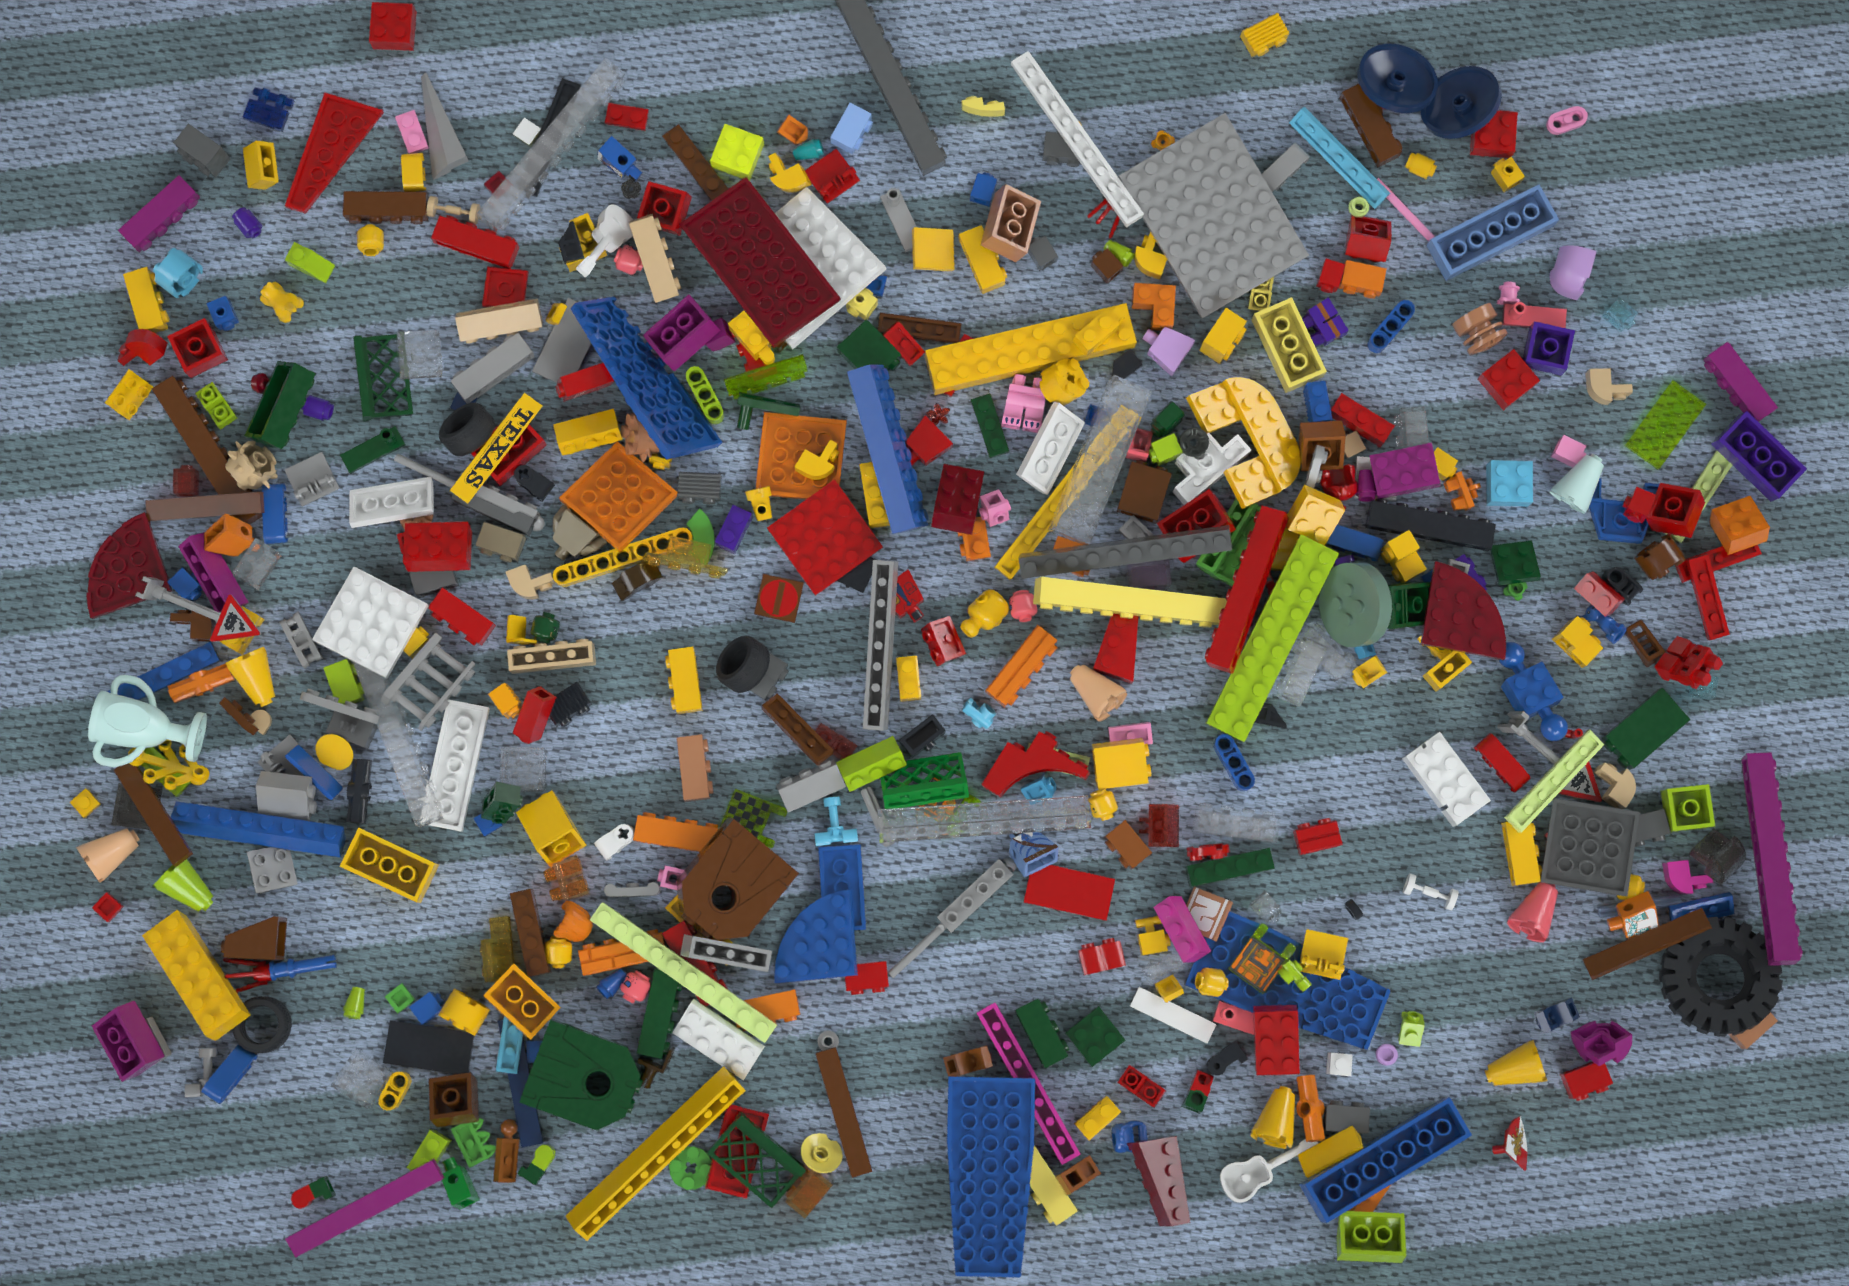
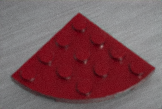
(120, 567)
(1462, 615)

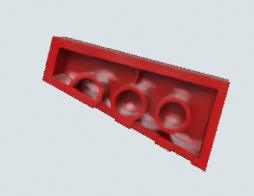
(1118, 649)

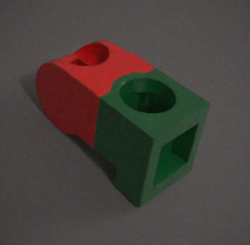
(1198, 1092)
(304, 1196)

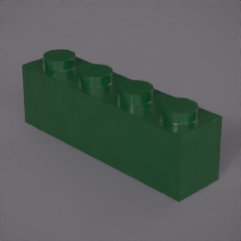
(1229, 867)
(658, 1015)

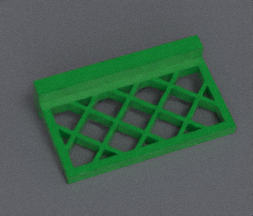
(926, 791)

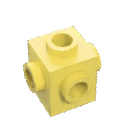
(862, 304)

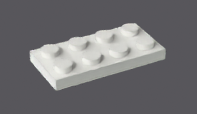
(1050, 448)
(391, 502)
(718, 1039)

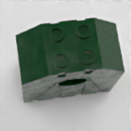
(562, 1070)

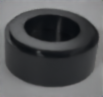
(1353, 909)

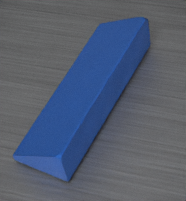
(309, 767)

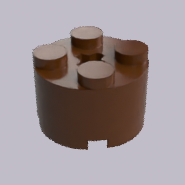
(1659, 557)

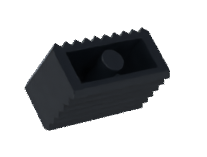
(568, 704)

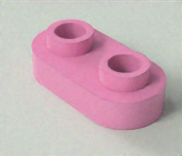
(1566, 121)

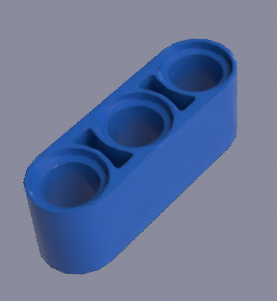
(1395, 318)
(274, 517)
(1355, 542)
(1234, 773)
(229, 1074)

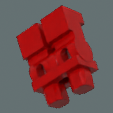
(1688, 663)

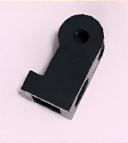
(1217, 1064)

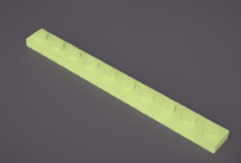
(683, 972)

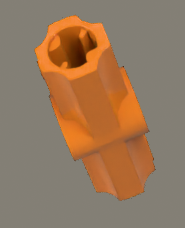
(200, 682)
(1310, 1108)

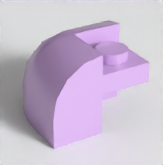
(1572, 270)

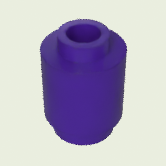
(247, 223)
(318, 408)

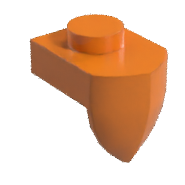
(793, 130)

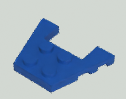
(1610, 521)

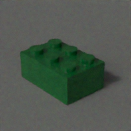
(1042, 1032)

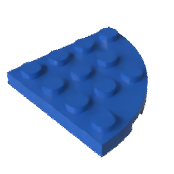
(819, 942)

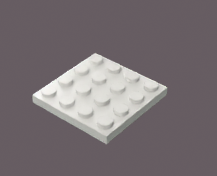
(370, 622)

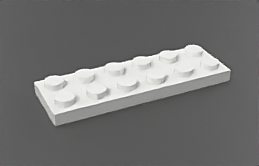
(457, 760)

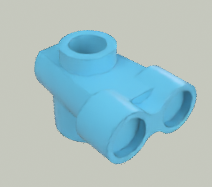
(981, 715)

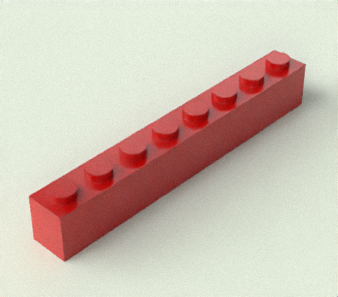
(1247, 589)

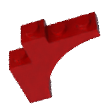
(1040, 757)

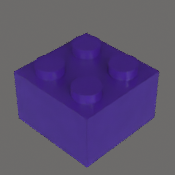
(1548, 348)

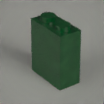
(868, 347)

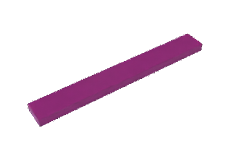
(364, 1208)

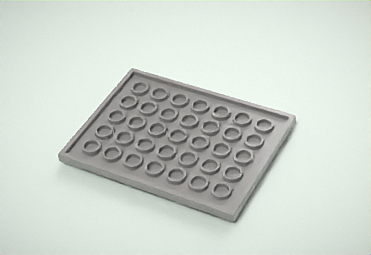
(1213, 215)

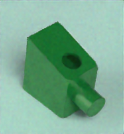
(463, 1191)

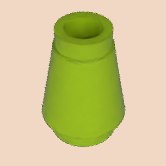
(1121, 252)
(355, 1004)

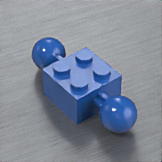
(1533, 692)

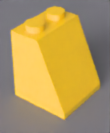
(550, 828)

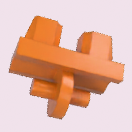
(1458, 483)

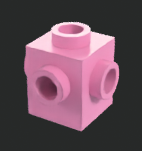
(994, 508)

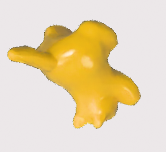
(282, 302)

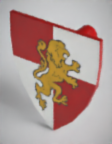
(1514, 1143)

